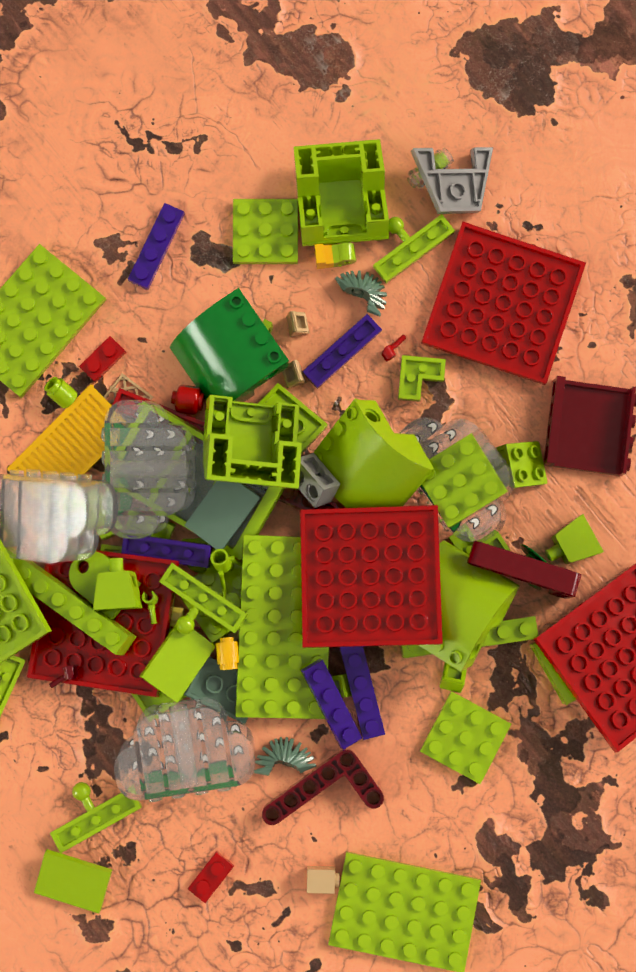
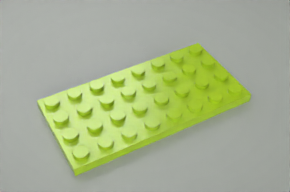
(271, 634)

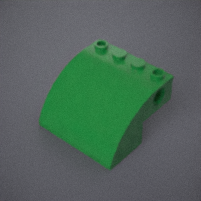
(229, 349)

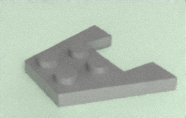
(455, 189)

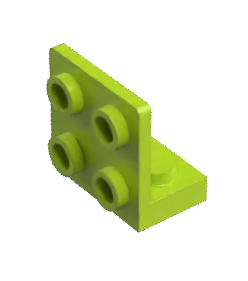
(525, 462)

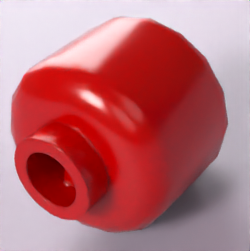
(188, 399)

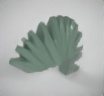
(364, 289)
(285, 756)

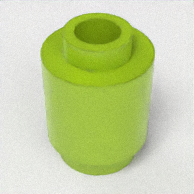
(60, 392)

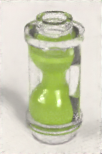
(443, 160)

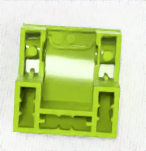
(341, 192)
(251, 443)
(371, 459)
(470, 606)

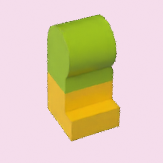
(334, 255)

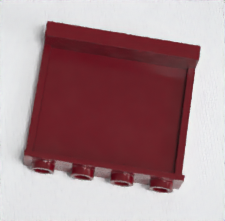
(590, 427)

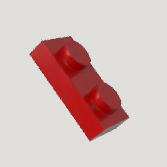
(102, 359)
(210, 877)

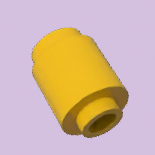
(227, 653)

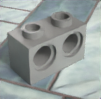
(316, 481)

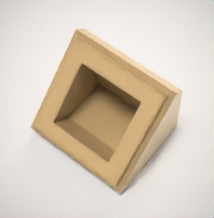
(297, 323)
(293, 374)

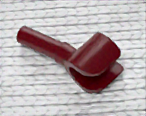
(70, 672)

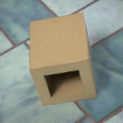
(322, 879)

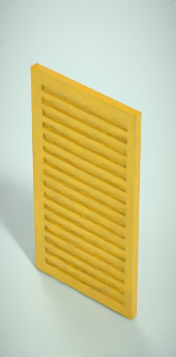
(71, 440)

